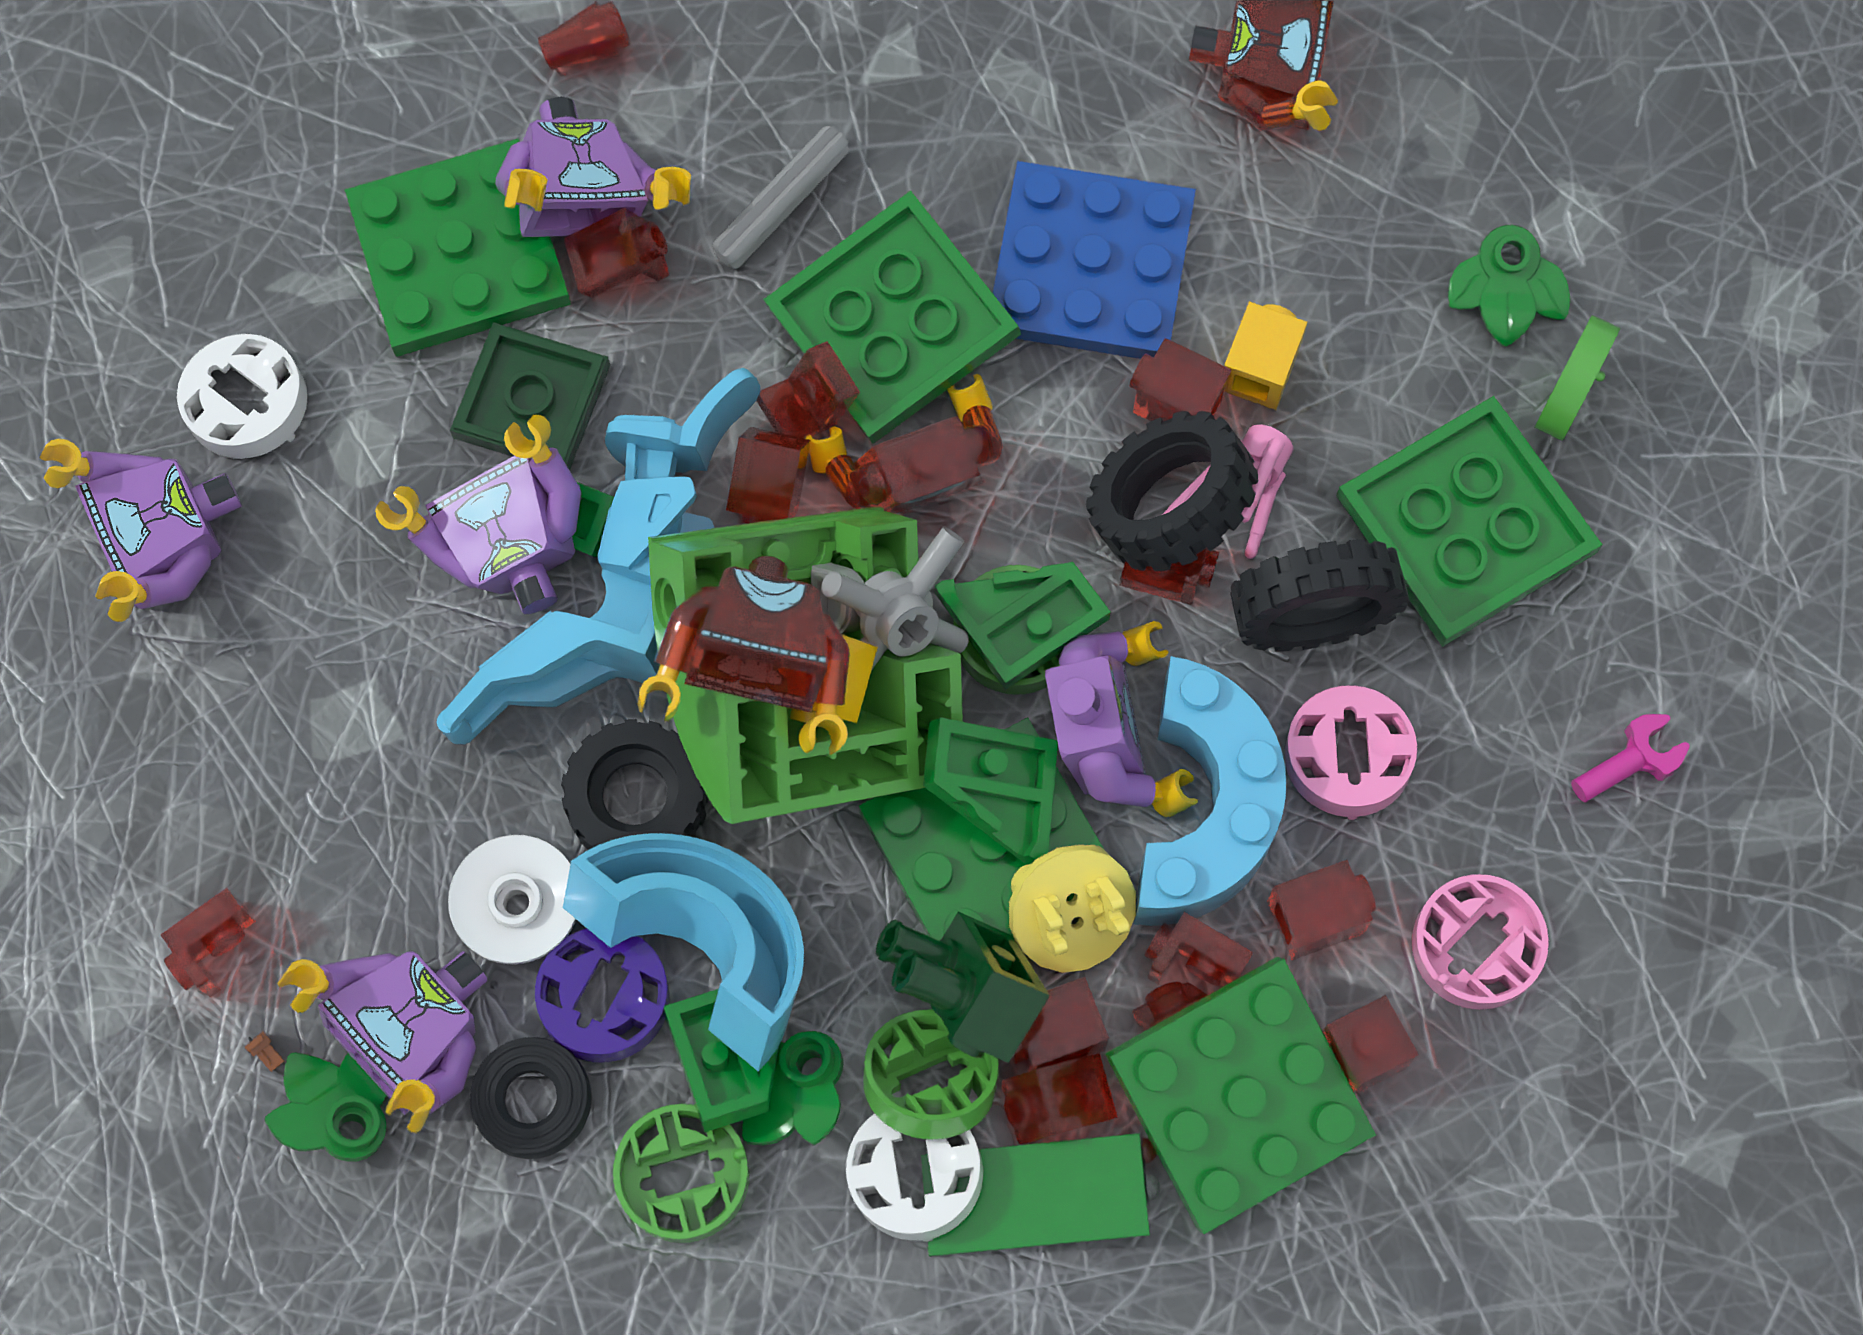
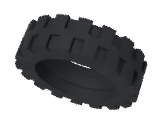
(1194, 523)
(1319, 595)

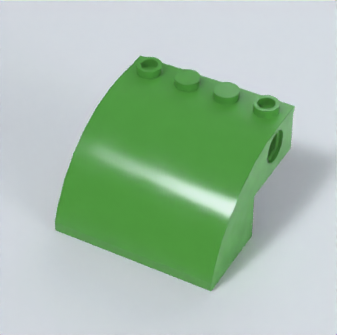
(749, 748)

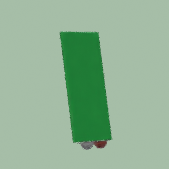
(1054, 1195)

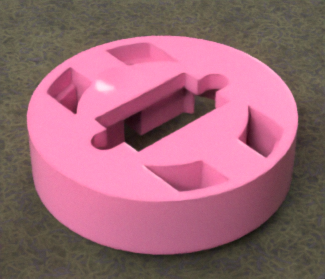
(1331, 789)
(1490, 897)

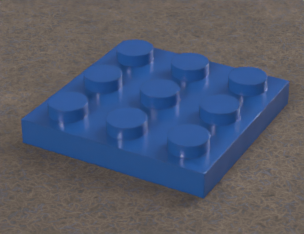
(1093, 259)

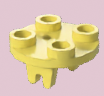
(1043, 917)

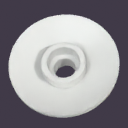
(487, 882)

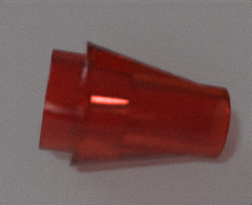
(586, 37)

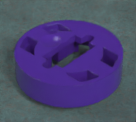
(630, 1007)

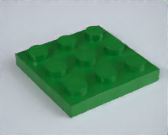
(451, 252)
(897, 314)
(1470, 519)
(950, 862)
(1240, 1094)

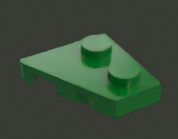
(1022, 616)
(995, 782)
(719, 1079)

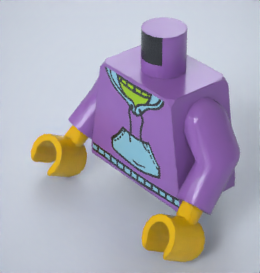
(580, 172)
(145, 521)
(502, 525)
(1099, 724)
(398, 1022)

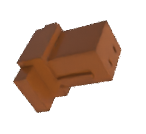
(261, 1047)

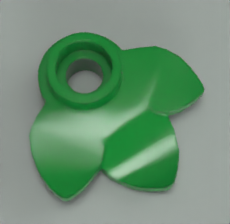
(1506, 292)
(797, 1099)
(322, 1101)

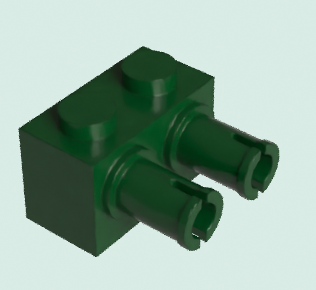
(970, 979)

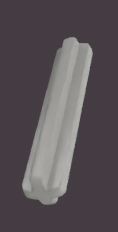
(781, 197)

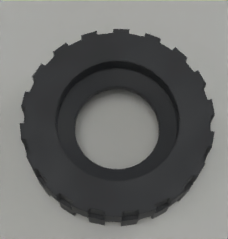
(623, 746)

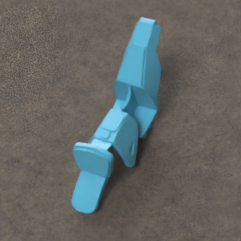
(573, 653)

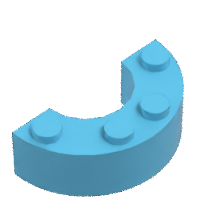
(1248, 784)
(713, 902)

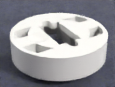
(253, 433)
(900, 1219)

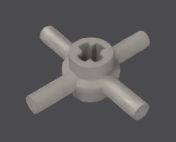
(899, 610)

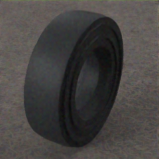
(497, 1074)

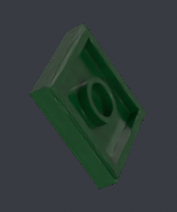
(529, 377)

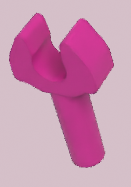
(1635, 758)

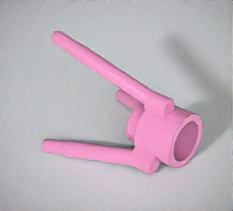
(1271, 453)

